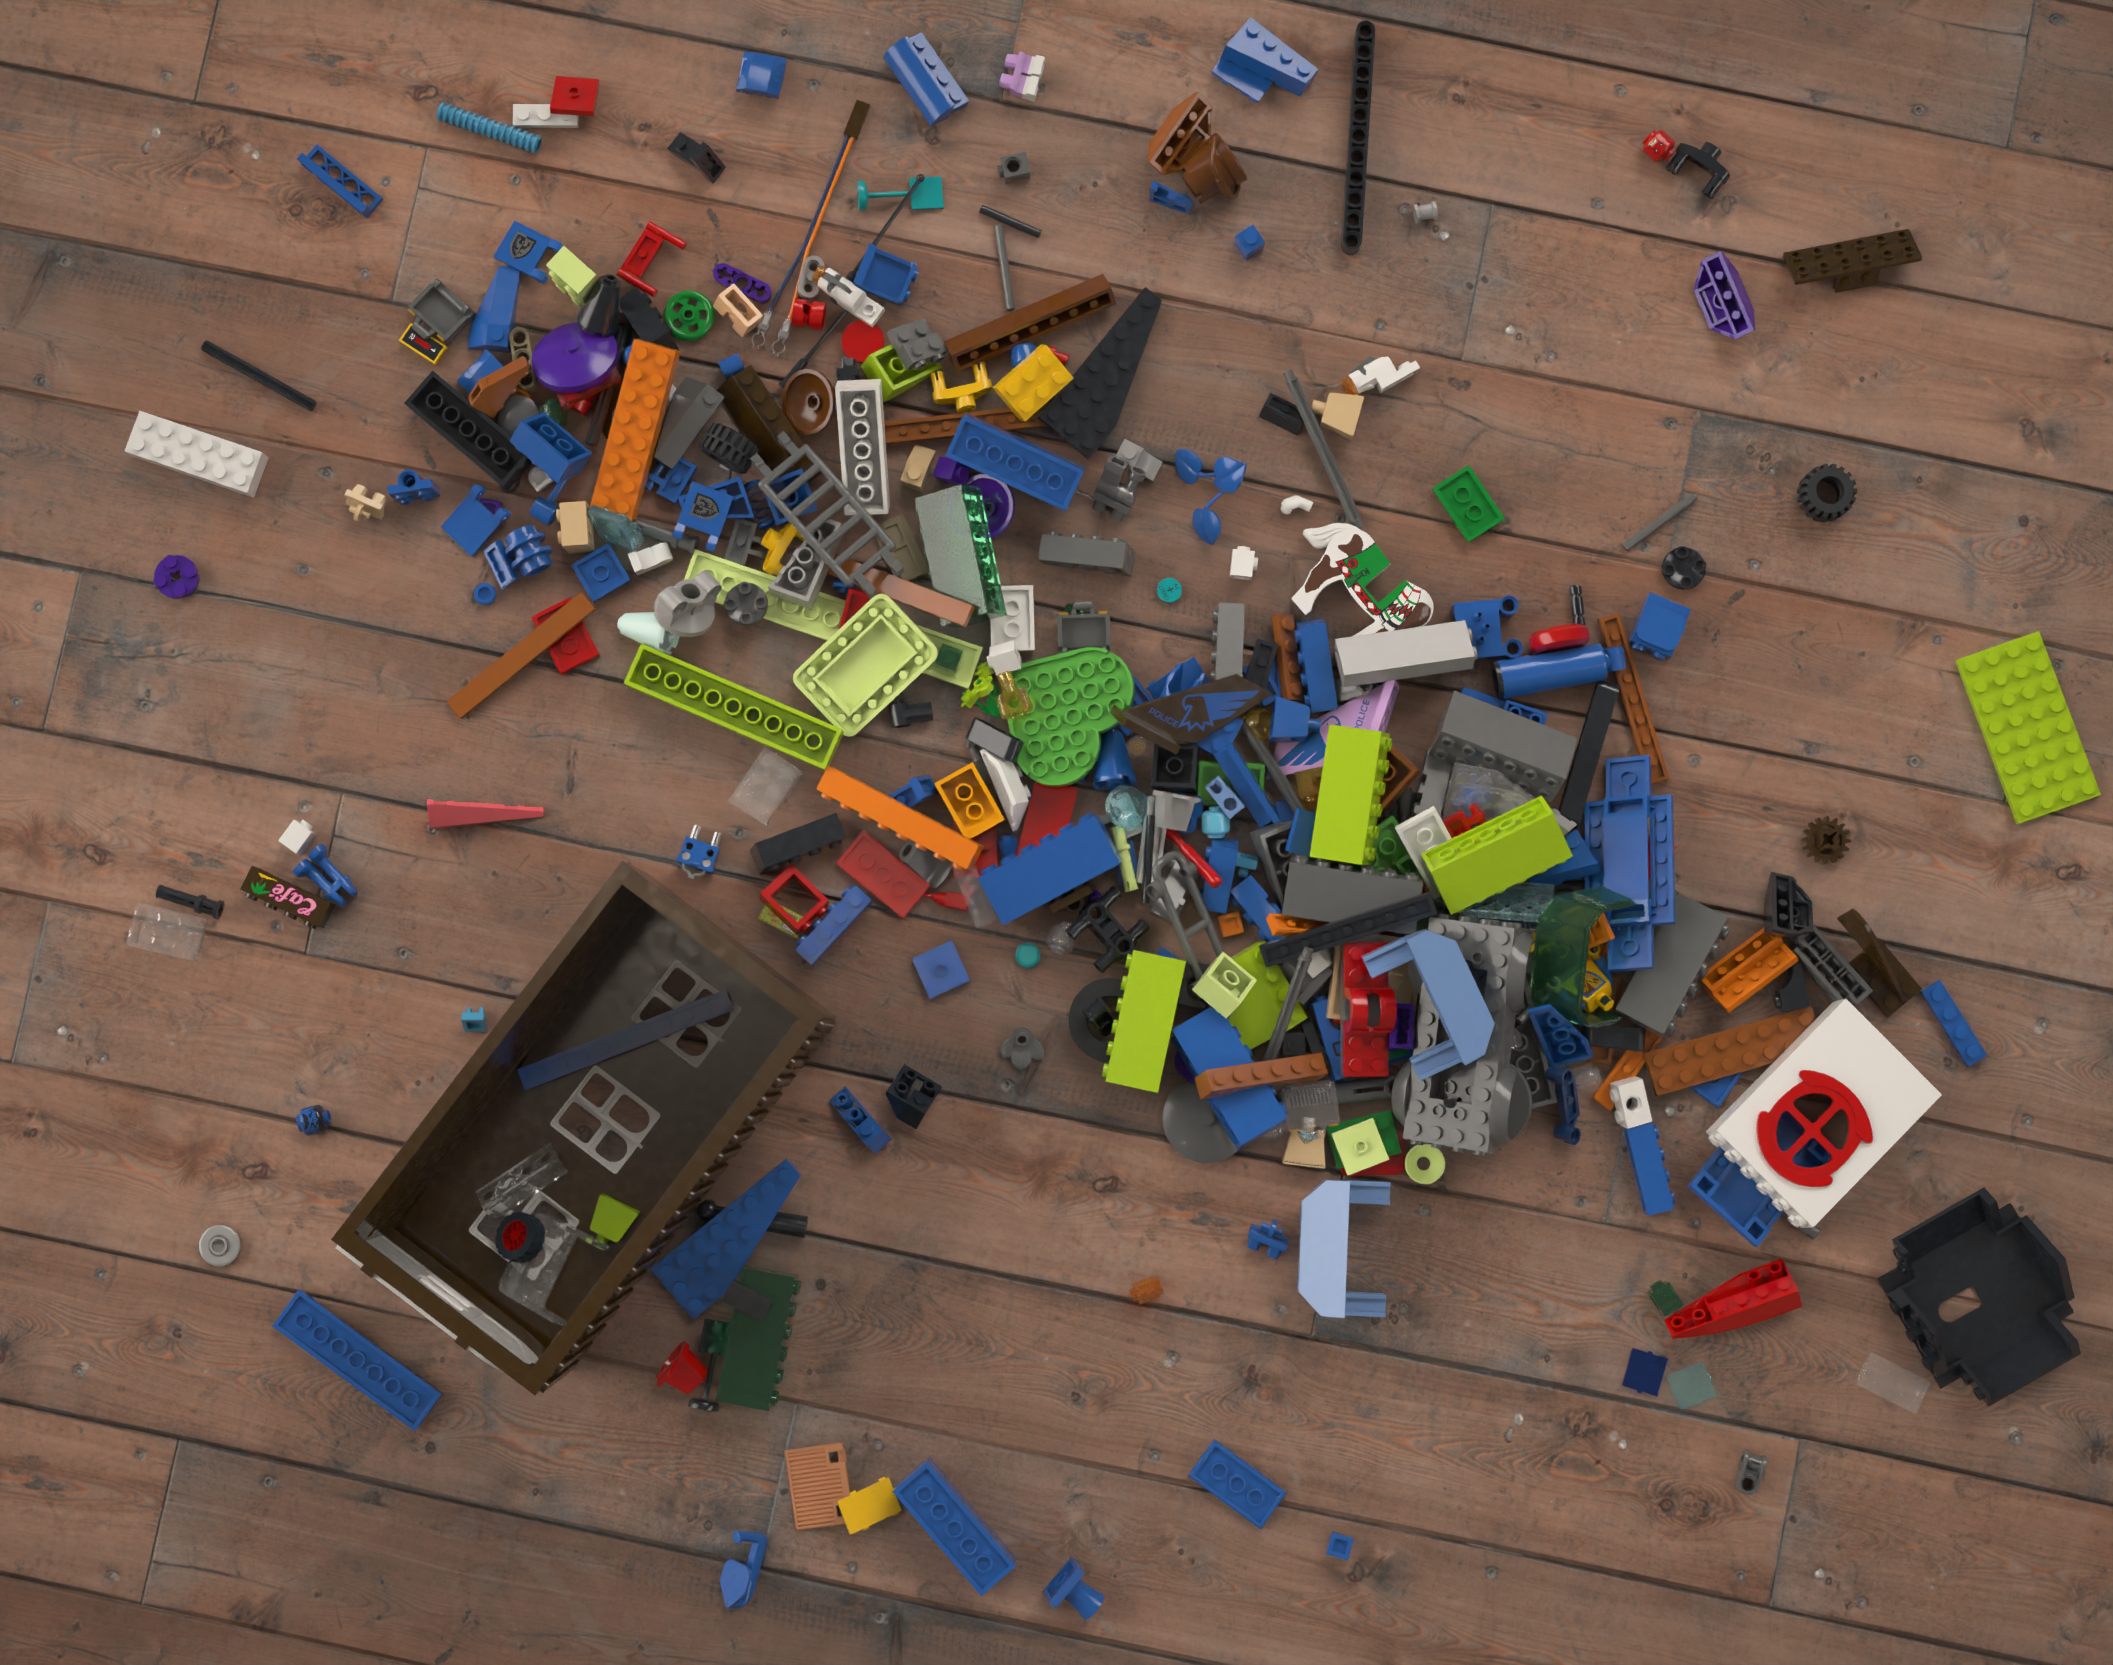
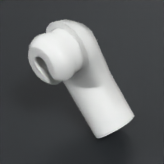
(1294, 502)

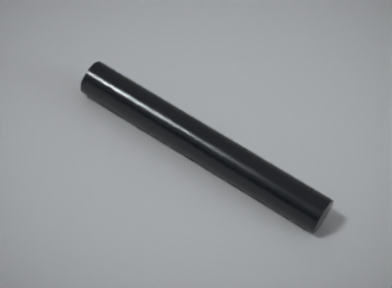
(1010, 221)

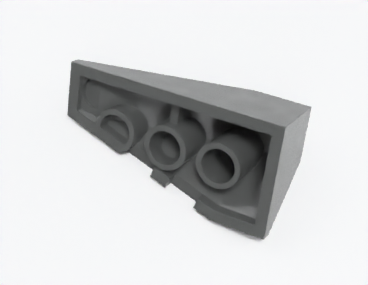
(687, 415)
(1275, 861)

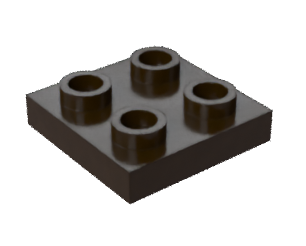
(1076, 894)

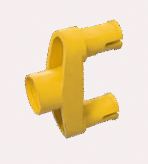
(964, 395)
(777, 544)

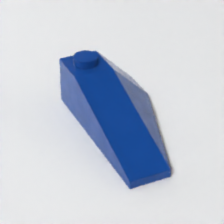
(496, 313)
(1558, 1037)

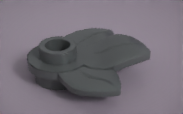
(1022, 1052)

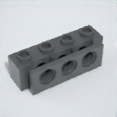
(1832, 965)

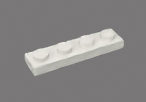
(1159, 840)

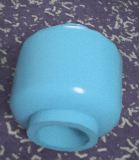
(1215, 822)

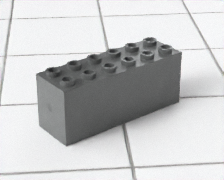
(1499, 740)
(1339, 890)
(1680, 959)

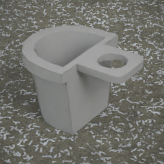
(1173, 810)

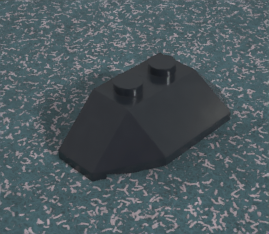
(1787, 908)

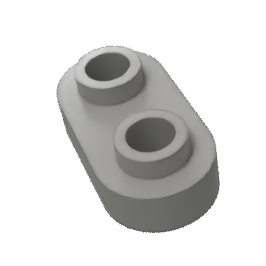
(806, 277)

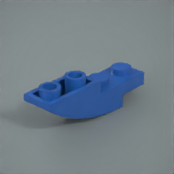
(1516, 708)

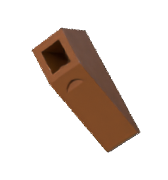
(494, 389)

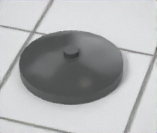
(1194, 1127)

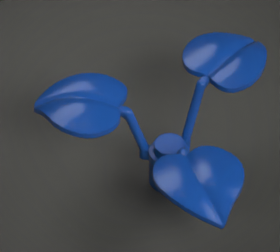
(1228, 478)

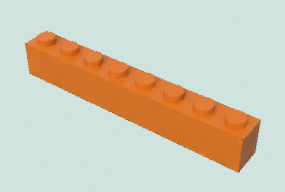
(900, 818)

